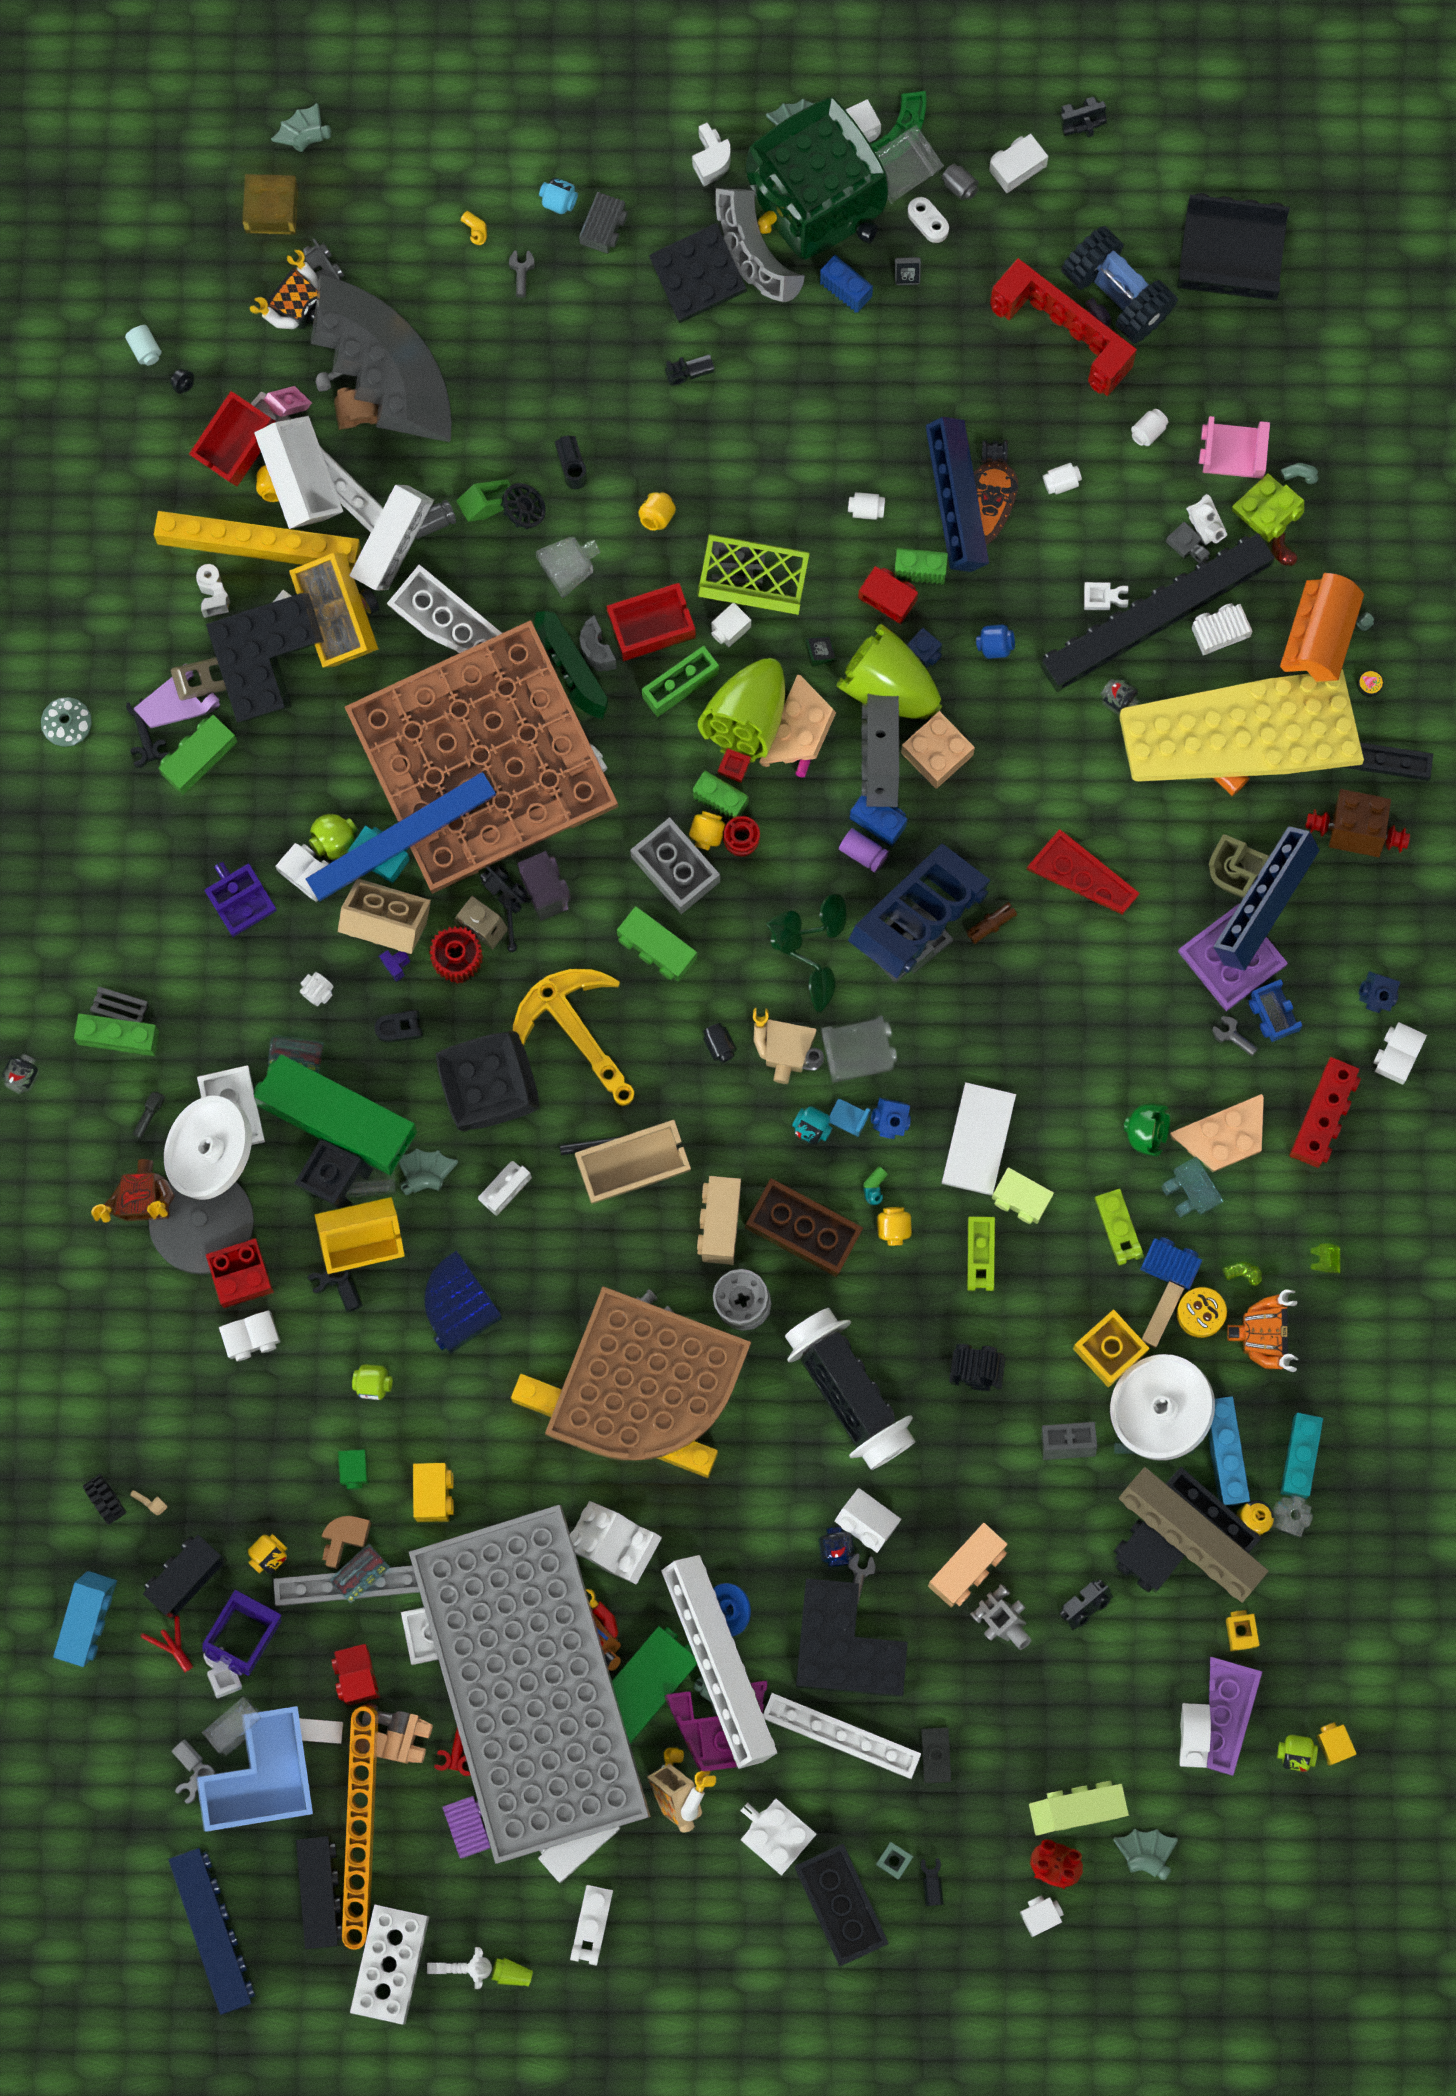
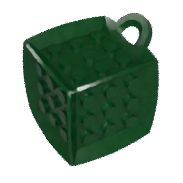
(817, 177)

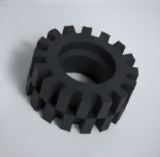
(104, 1499)

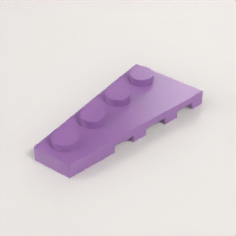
(1230, 1704)

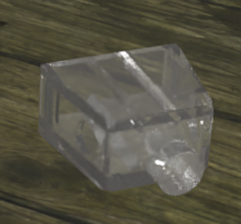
(567, 563)

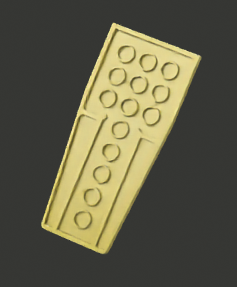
(1244, 731)

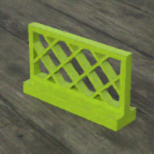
(750, 596)

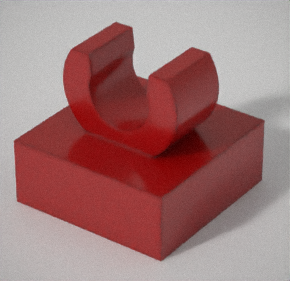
(734, 765)

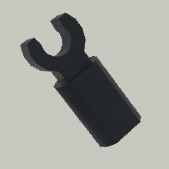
(932, 1884)

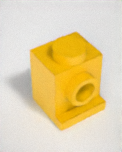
(1250, 1638)

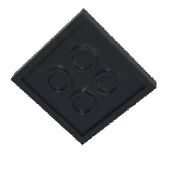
(698, 273)

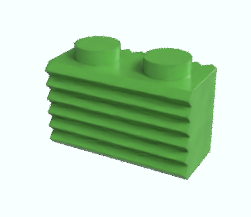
(920, 566)
(720, 796)

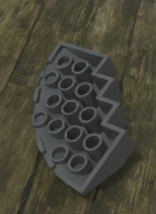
(386, 358)

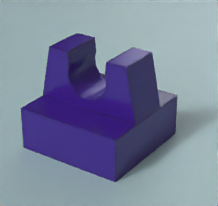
(395, 963)

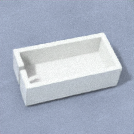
(298, 472)

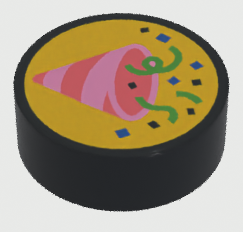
(369, 601)
(1370, 683)

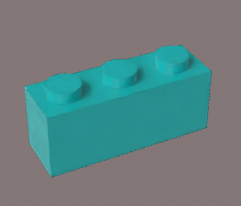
(1301, 1455)

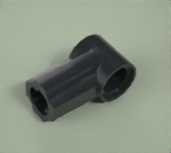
(571, 461)

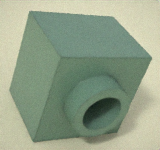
(903, 1856)

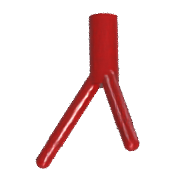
(173, 1648)

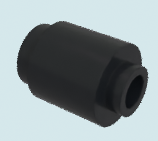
(719, 1043)

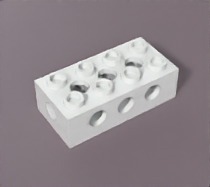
(372, 1973)

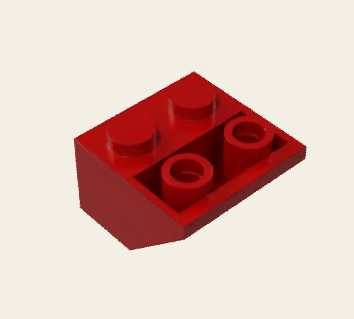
(239, 1273)

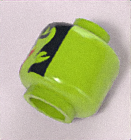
(1297, 1753)

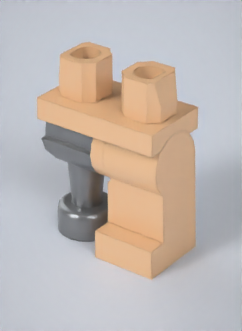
(400, 1736)

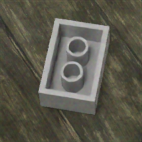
(675, 865)

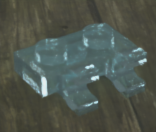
(1197, 1186)

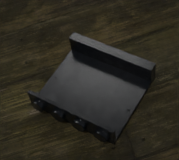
(1233, 247)

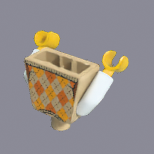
(677, 1793)

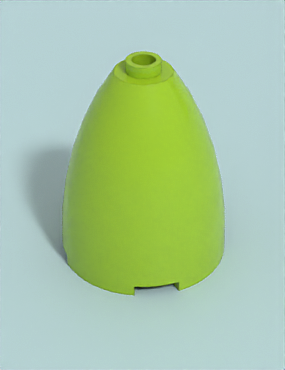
(891, 668)
(747, 710)

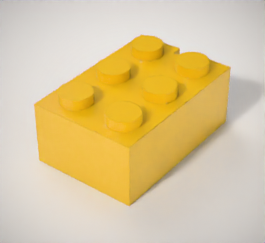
(359, 1235)

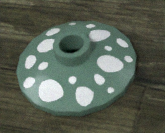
(66, 733)

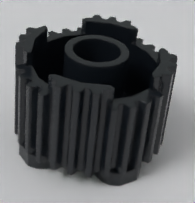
(977, 1367)

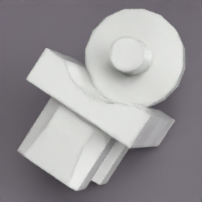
(1207, 520)

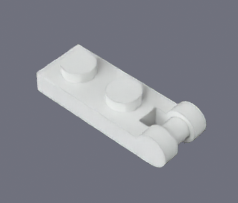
(592, 1923)

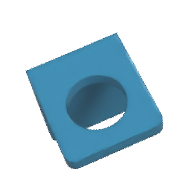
(849, 1117)

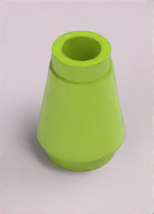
(510, 1973)

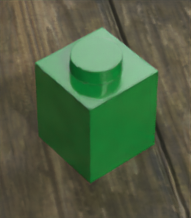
(353, 1468)

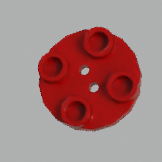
(1056, 1864)

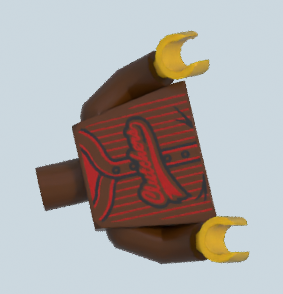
(138, 1197)

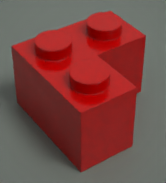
(356, 1675)

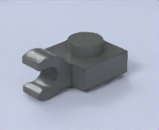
(1186, 541)

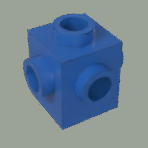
(891, 1118)

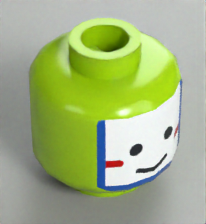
(371, 1382)

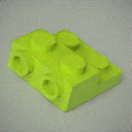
(1269, 508)

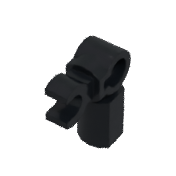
(679, 371)
(345, 1289)

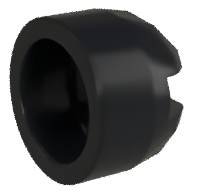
(867, 232)

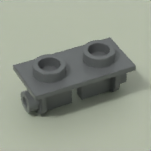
(319, 257)

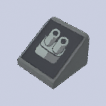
(907, 271)

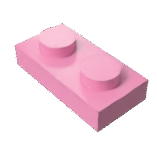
(287, 401)

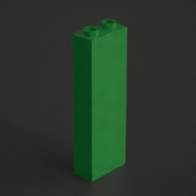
(334, 1114)
(649, 1676)

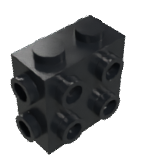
(1147, 1557)

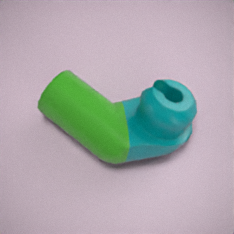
(871, 1186)

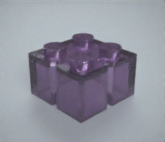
(541, 881)

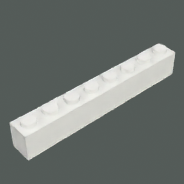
(719, 1661)

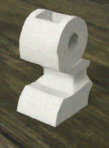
(210, 583)

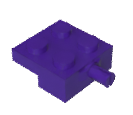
(239, 898)

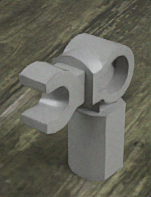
(192, 1761)

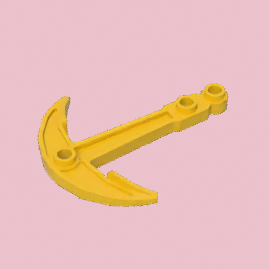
(558, 1006)

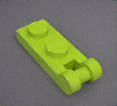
(1118, 1226)
(981, 1252)

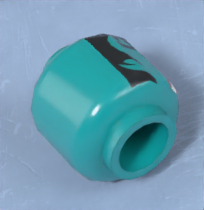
(812, 1125)

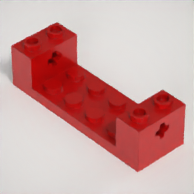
(1113, 352)

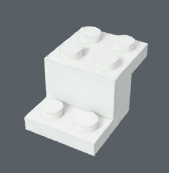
(613, 1542)

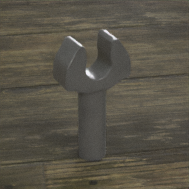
(521, 269)
(1233, 1035)
(860, 1574)

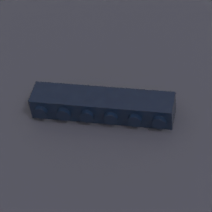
(957, 494)
(1266, 898)
(211, 1931)

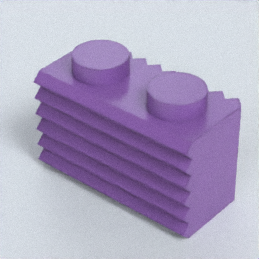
(467, 1827)

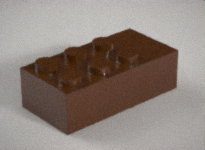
(803, 1227)

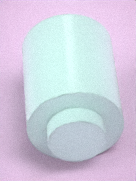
(143, 345)

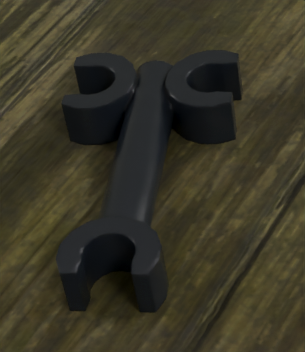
(149, 751)

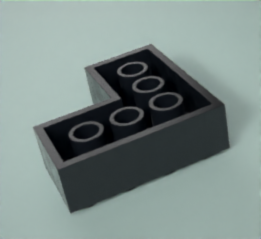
(249, 650)
(832, 1654)

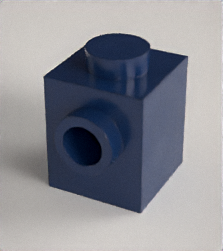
(926, 647)

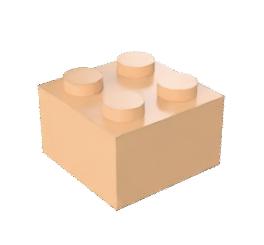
(937, 750)

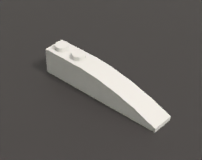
(440, 612)

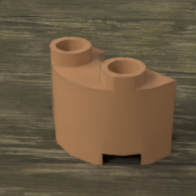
(352, 411)

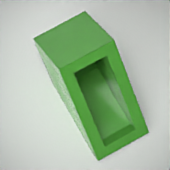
(483, 500)

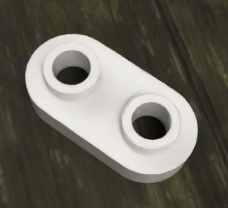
(927, 218)

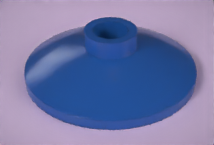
(732, 1595)

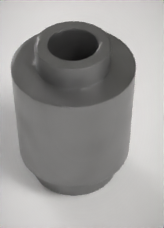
(960, 182)

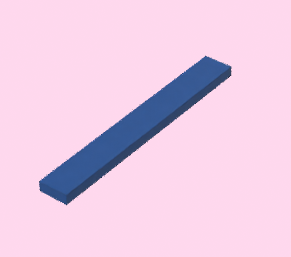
(400, 836)

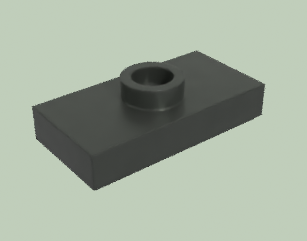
(936, 1755)

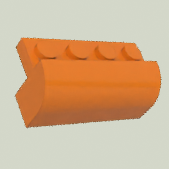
(1323, 627)

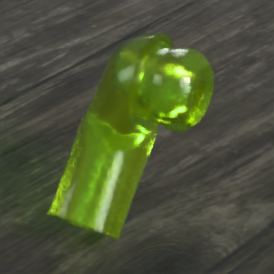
(1243, 1269)

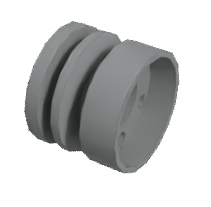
(742, 1284)

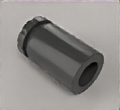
(438, 517)

